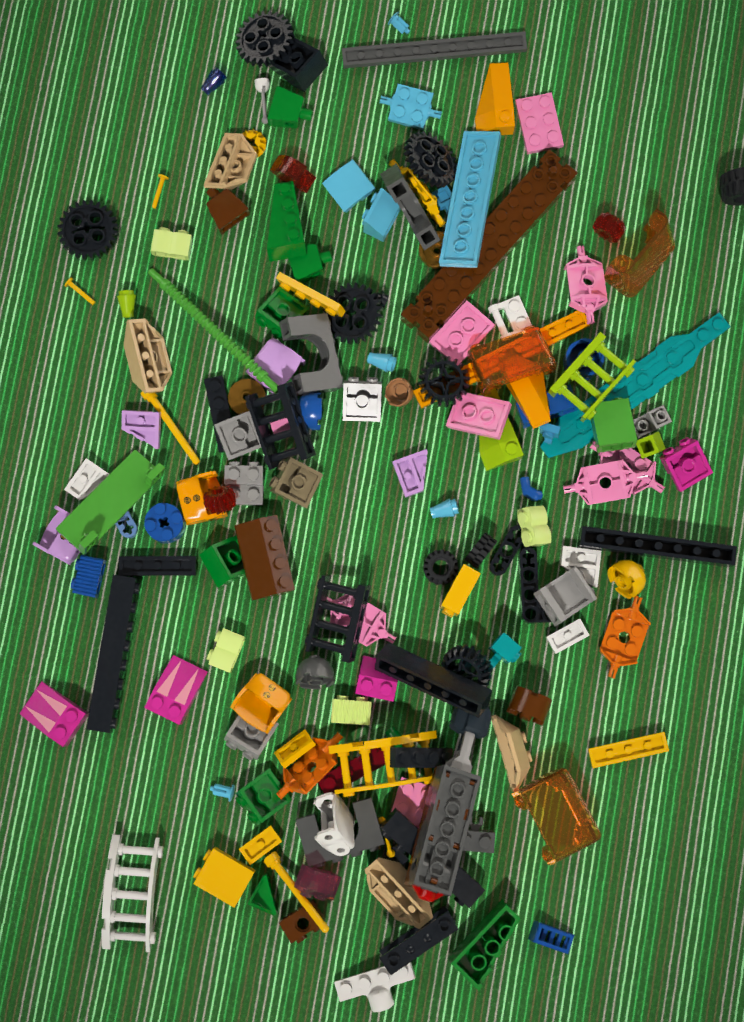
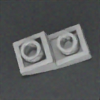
(651, 421)

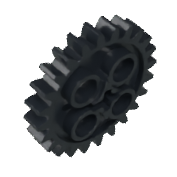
(265, 38)
(430, 159)
(89, 246)
(369, 313)

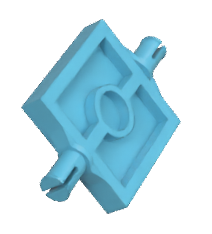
(410, 107)

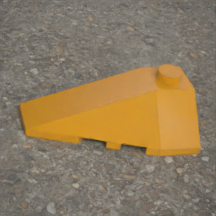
(496, 102)
(532, 399)

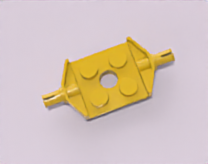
(419, 188)

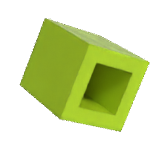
(650, 444)

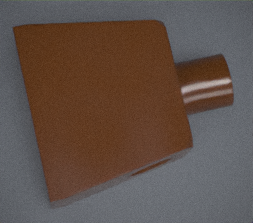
(226, 209)

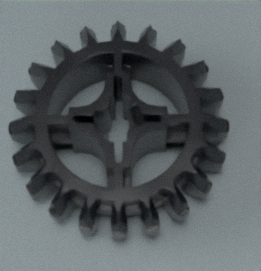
(442, 365)
(471, 664)

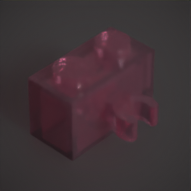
(317, 882)

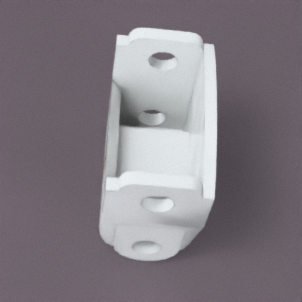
(336, 824)

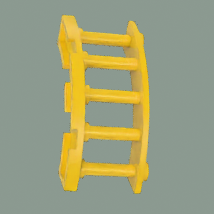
(408, 740)

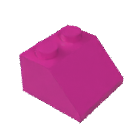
(375, 683)

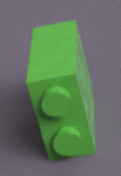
(613, 425)

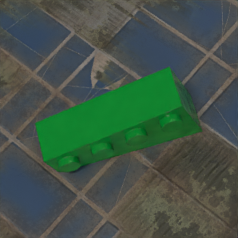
(285, 227)
(484, 944)

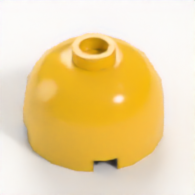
(628, 577)

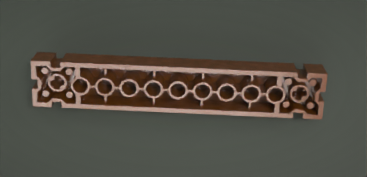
(502, 233)

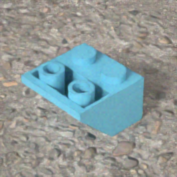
(381, 215)

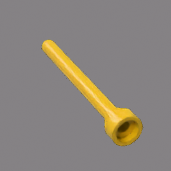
(152, 397)
(274, 862)

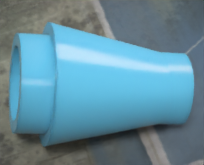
(383, 361)
(445, 509)

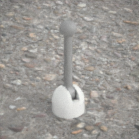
(262, 86)

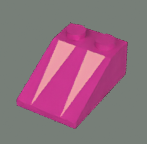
(176, 690)
(54, 714)

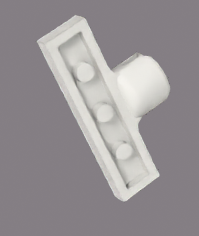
(375, 985)

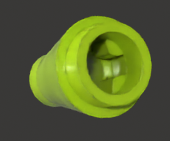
(127, 302)

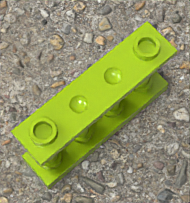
(585, 359)

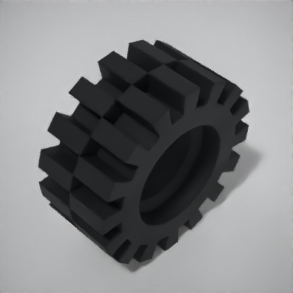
(480, 550)
(452, 567)

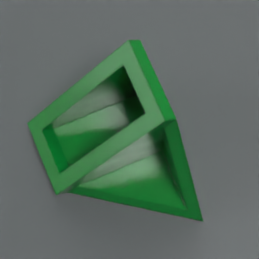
(263, 896)

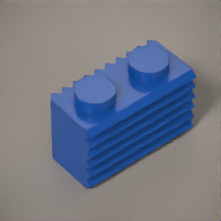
(88, 576)

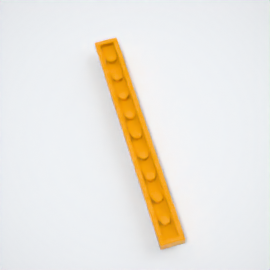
(552, 333)

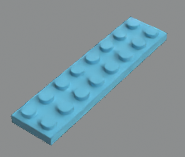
(470, 199)

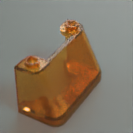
(631, 275)
(510, 359)
(558, 814)

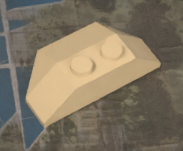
(232, 163)
(146, 356)
(512, 750)
(386, 883)

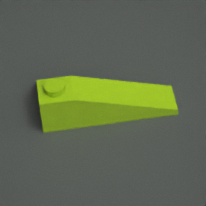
(503, 451)

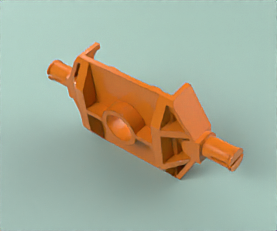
(635, 625)
(299, 777)

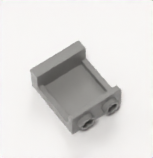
(565, 596)

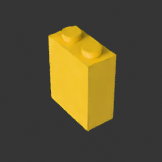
(459, 591)
(223, 876)

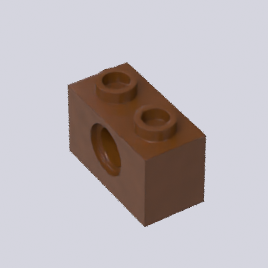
(291, 927)

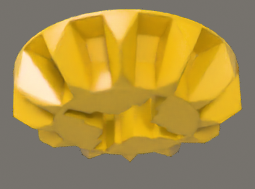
(260, 141)

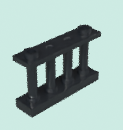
(293, 413)
(356, 614)
(417, 941)

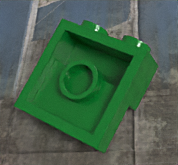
(277, 308)
(261, 797)

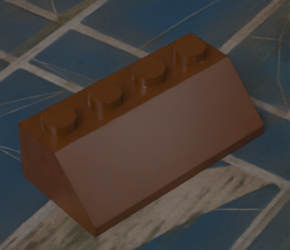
(264, 557)

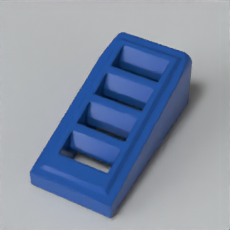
(538, 936)

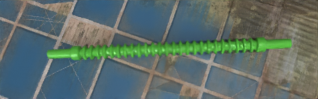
(216, 332)

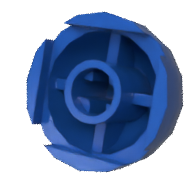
(311, 409)

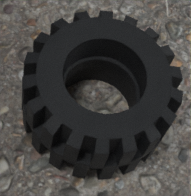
(732, 187)

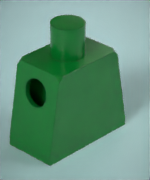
(287, 109)
(309, 266)

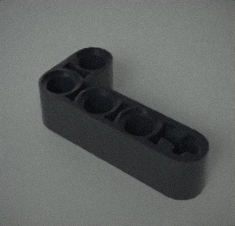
(529, 585)

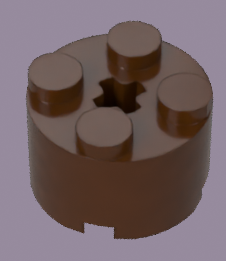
(529, 705)

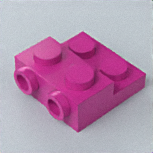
(686, 463)

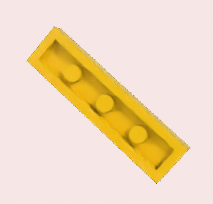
(316, 299)
(628, 749)

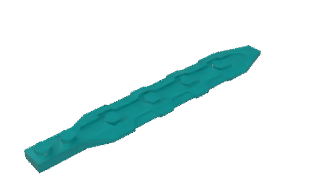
(651, 373)

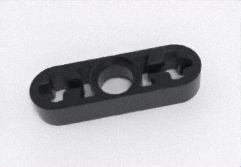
(495, 560)

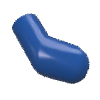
(528, 491)

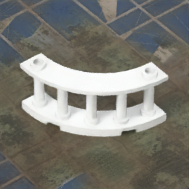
(111, 893)

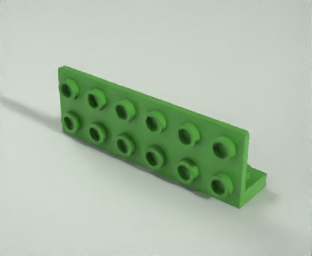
(109, 501)

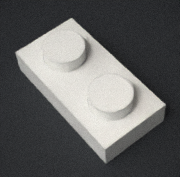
(567, 636)

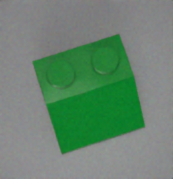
(224, 561)

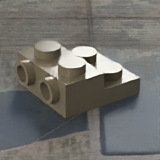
(295, 482)

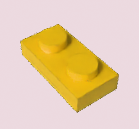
(294, 748)
(260, 845)

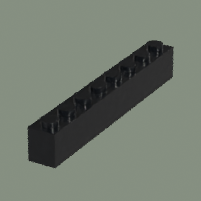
(657, 546)
(112, 654)

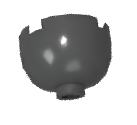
(315, 672)

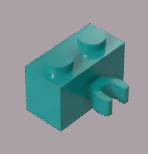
(504, 649)

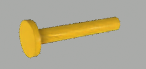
(159, 189)
(79, 291)

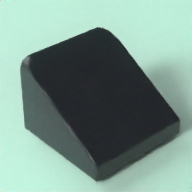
(399, 856)

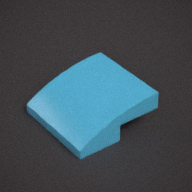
(349, 185)

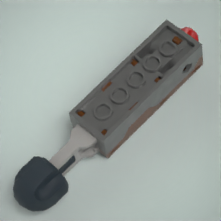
(447, 813)

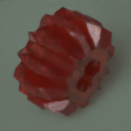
(609, 227)
(219, 499)

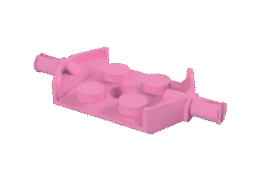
(582, 296)
(637, 465)
(621, 479)
(373, 624)

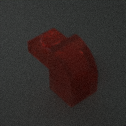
(290, 169)

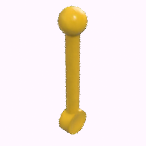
(390, 852)

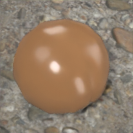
(399, 392)

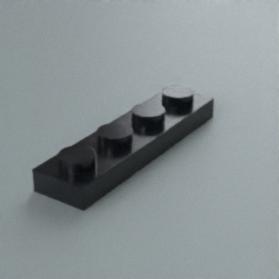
(218, 403)
(157, 565)
(419, 757)

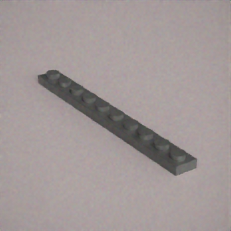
(434, 50)

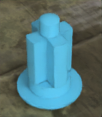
(399, 23)
(223, 791)

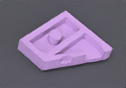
(143, 425)
(411, 472)

